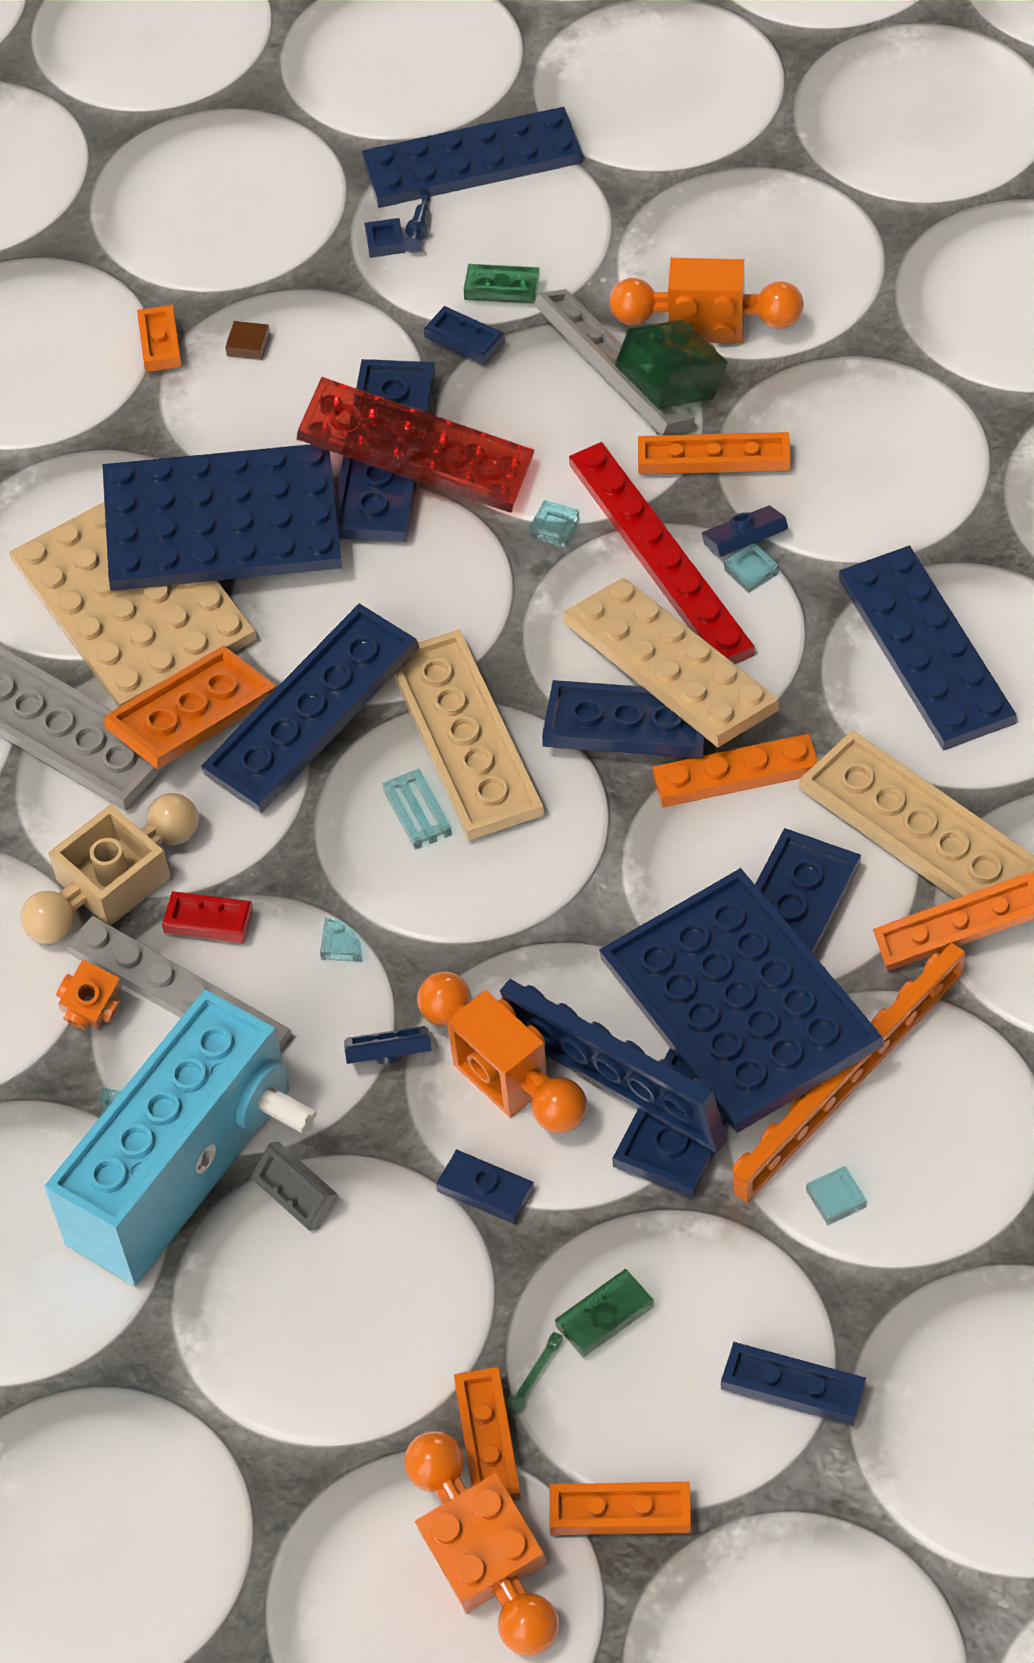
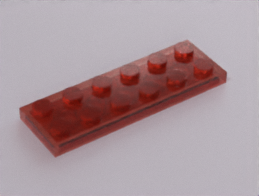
(415, 444)

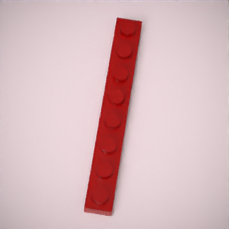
(659, 552)

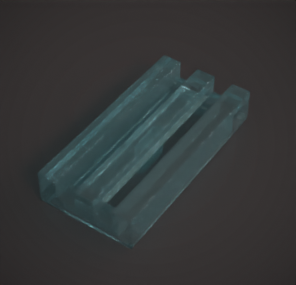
(428, 833)

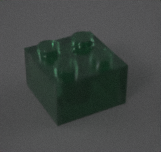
(671, 363)

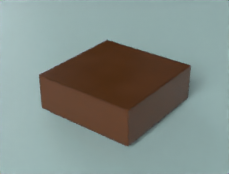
(247, 340)

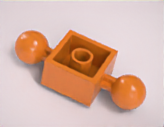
(709, 297)
(500, 1053)
(481, 1543)

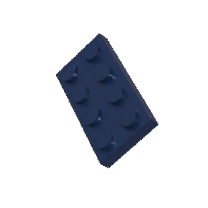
(616, 721)

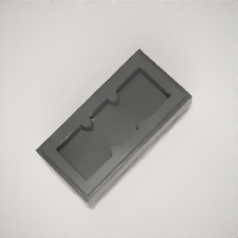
(294, 1186)

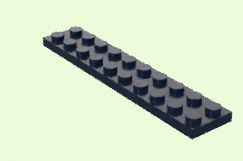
(806, 886)

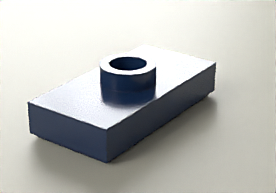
(464, 335)
(744, 530)
(387, 1046)
(485, 1186)

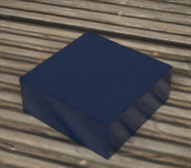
(384, 237)

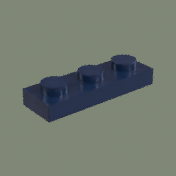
(793, 1383)

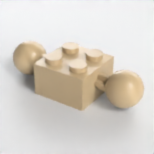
(109, 866)

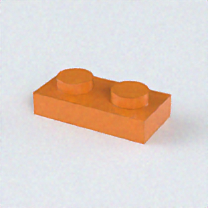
(159, 338)

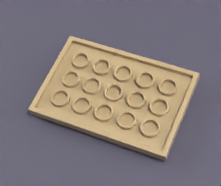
(129, 634)

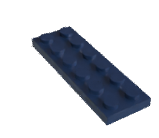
(471, 156)
(368, 498)
(927, 648)
(310, 707)
(620, 1066)

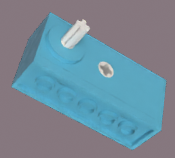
(172, 1136)

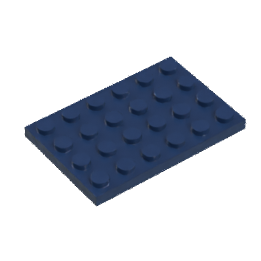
(220, 516)
(741, 999)

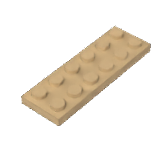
(671, 662)
(466, 737)
(913, 819)

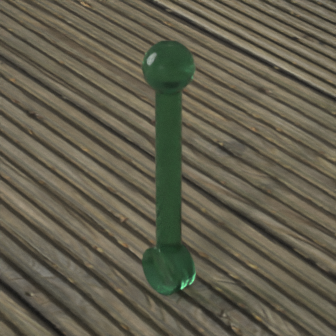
(515, 1402)

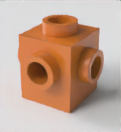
(89, 981)

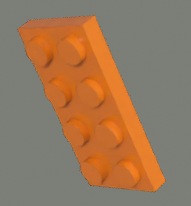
(189, 707)

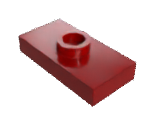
(207, 917)

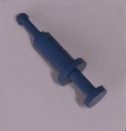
(417, 228)

